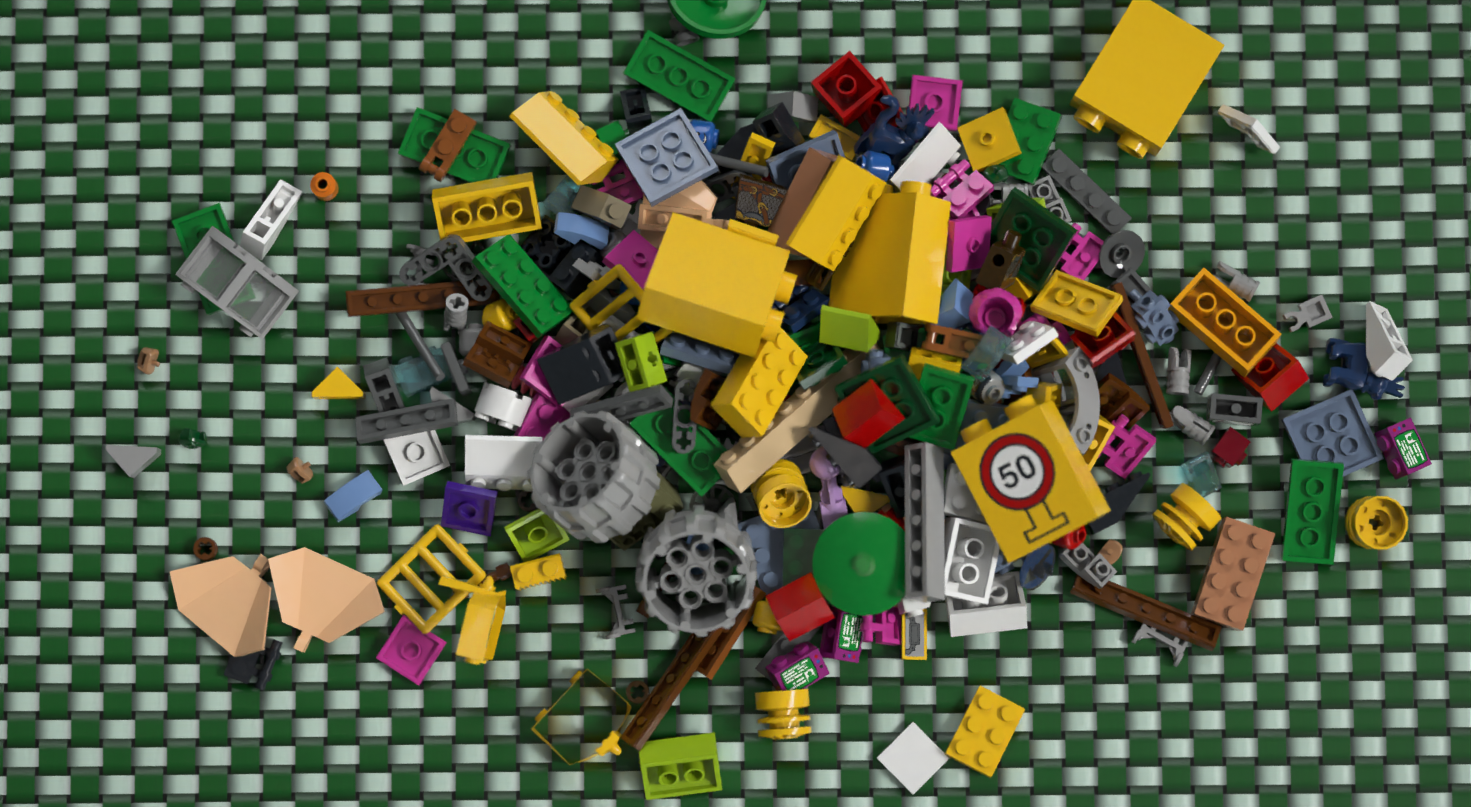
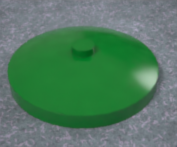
(717, 17)
(861, 563)

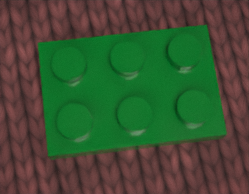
(1034, 132)
(949, 397)

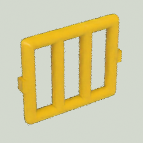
(596, 286)
(401, 565)

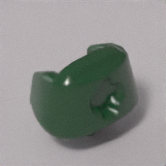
(996, 173)
(192, 438)

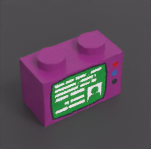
(1402, 448)
(842, 637)
(797, 668)

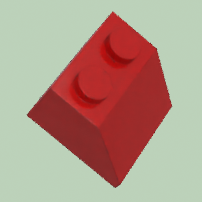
(846, 88)
(1112, 338)
(1274, 377)

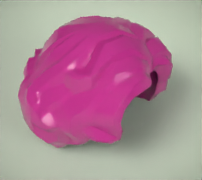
(996, 309)

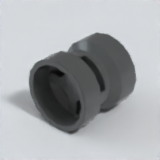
(683, 35)

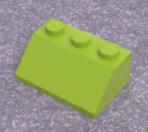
(680, 766)

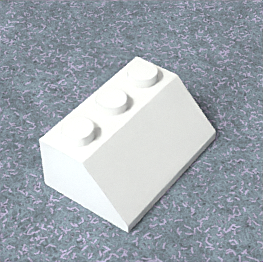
(928, 158)
(499, 461)
(969, 559)
(1004, 610)

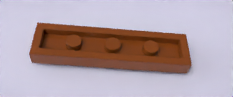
(727, 638)

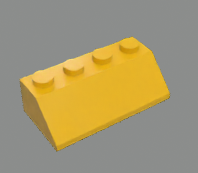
(565, 138)
(836, 213)

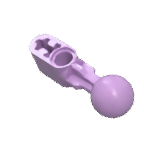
(832, 501)

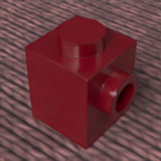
(1229, 449)

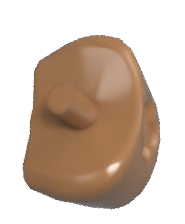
(148, 360)
(300, 470)
(1111, 551)

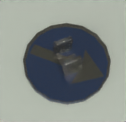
(1037, 567)

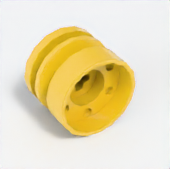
(782, 495)
(1186, 516)
(1390, 517)
(783, 713)

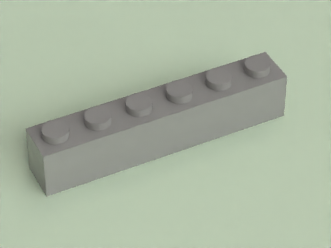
(924, 522)

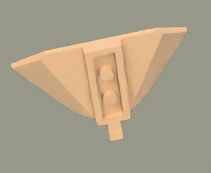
(692, 202)
(322, 596)
(226, 601)

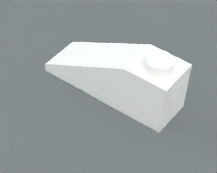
(269, 220)
(1384, 343)

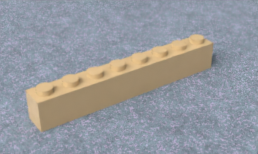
(804, 409)

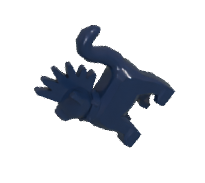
(891, 140)
(1356, 372)

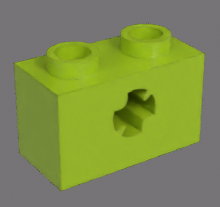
(641, 361)

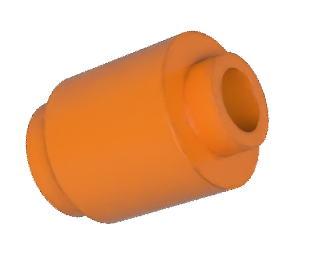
(327, 193)

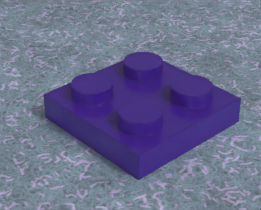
(469, 508)

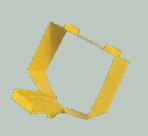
(479, 619)
(609, 744)

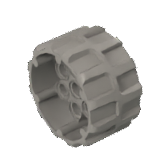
(594, 476)
(688, 614)

